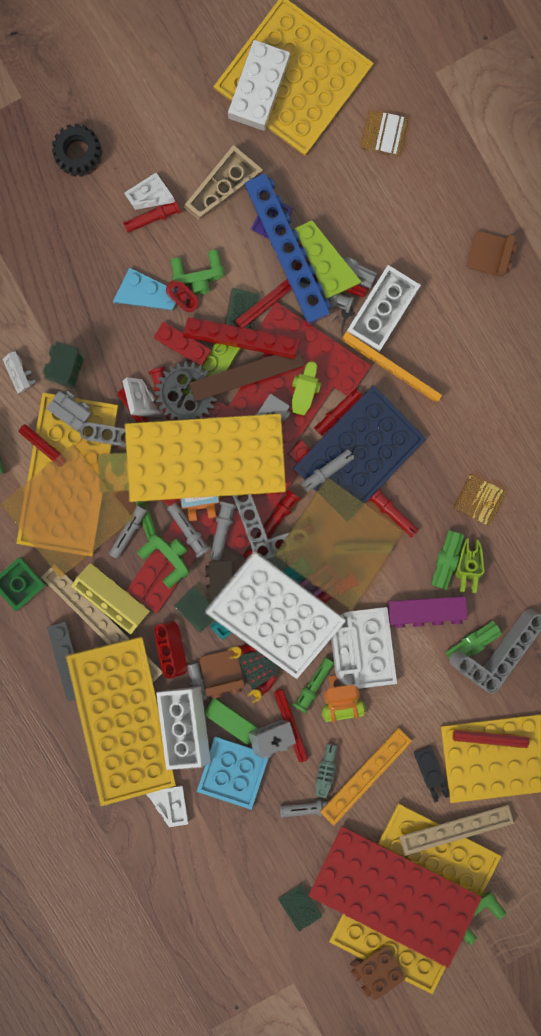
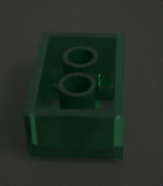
(63, 365)

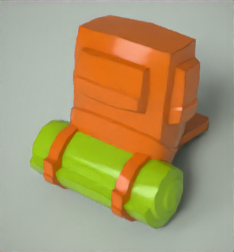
(342, 702)

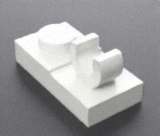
(14, 367)

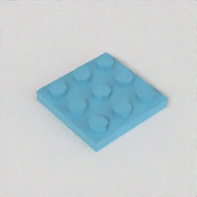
(233, 773)

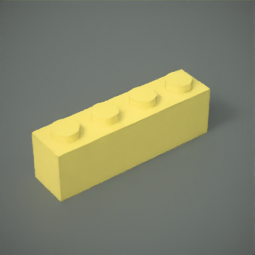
(110, 598)

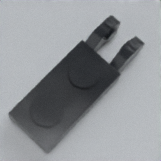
(431, 771)

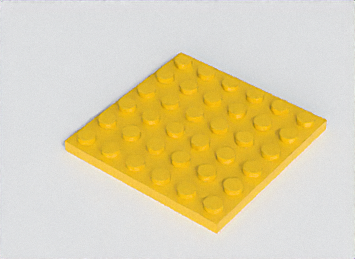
(317, 79)

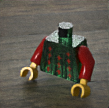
(258, 669)

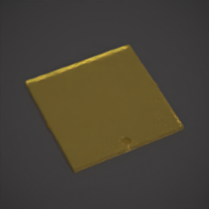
(67, 511)
(338, 544)

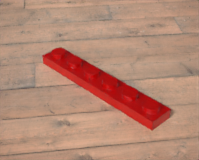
(241, 337)

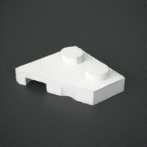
(149, 193)

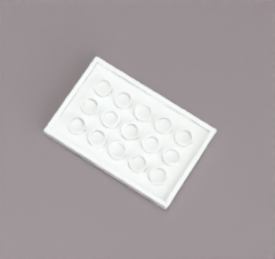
(275, 615)

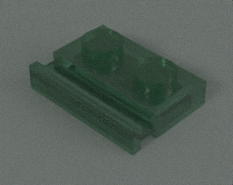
(239, 303)
(193, 608)
(300, 907)

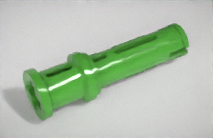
(309, 693)

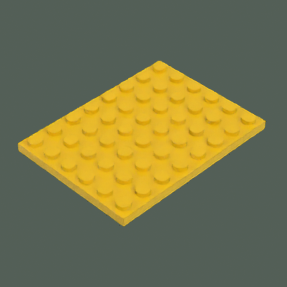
(458, 861)

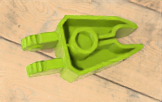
(305, 387)
(470, 566)

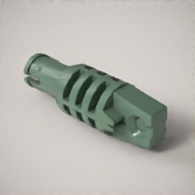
(326, 771)

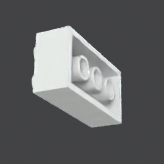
(259, 85)
(383, 308)
(183, 728)

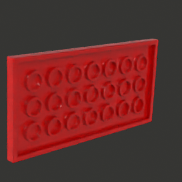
(395, 896)

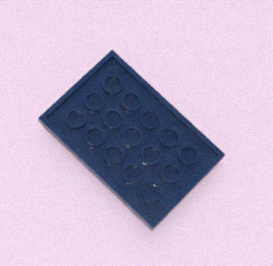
(376, 438)

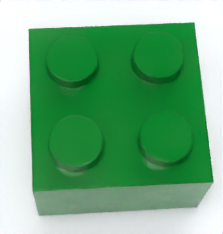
(20, 584)

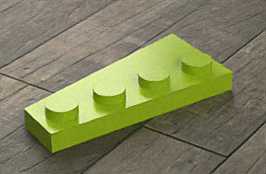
(327, 263)
(218, 361)

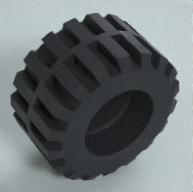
(72, 135)

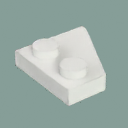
(140, 399)
(171, 805)

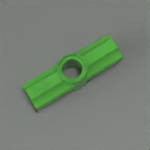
(447, 560)
(476, 640)

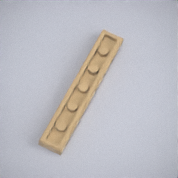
(456, 830)

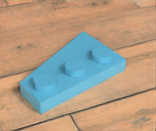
(143, 291)

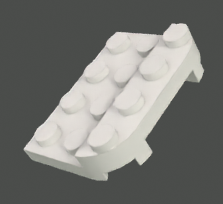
(364, 649)

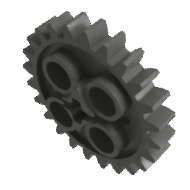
(170, 385)

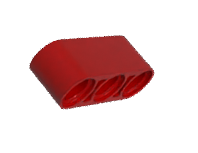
(170, 649)

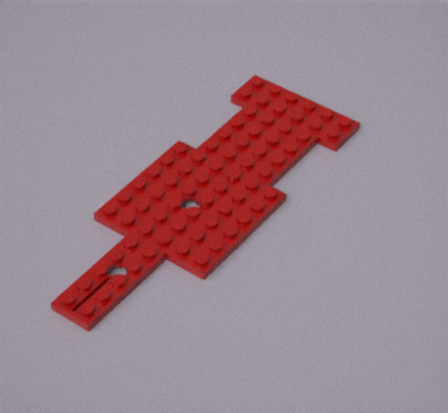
(335, 369)

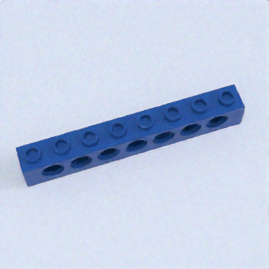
(255, 188)

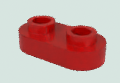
(181, 294)

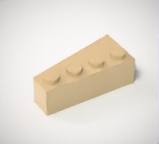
(222, 182)

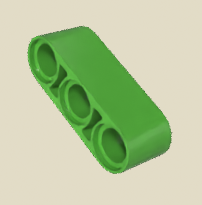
(230, 720)

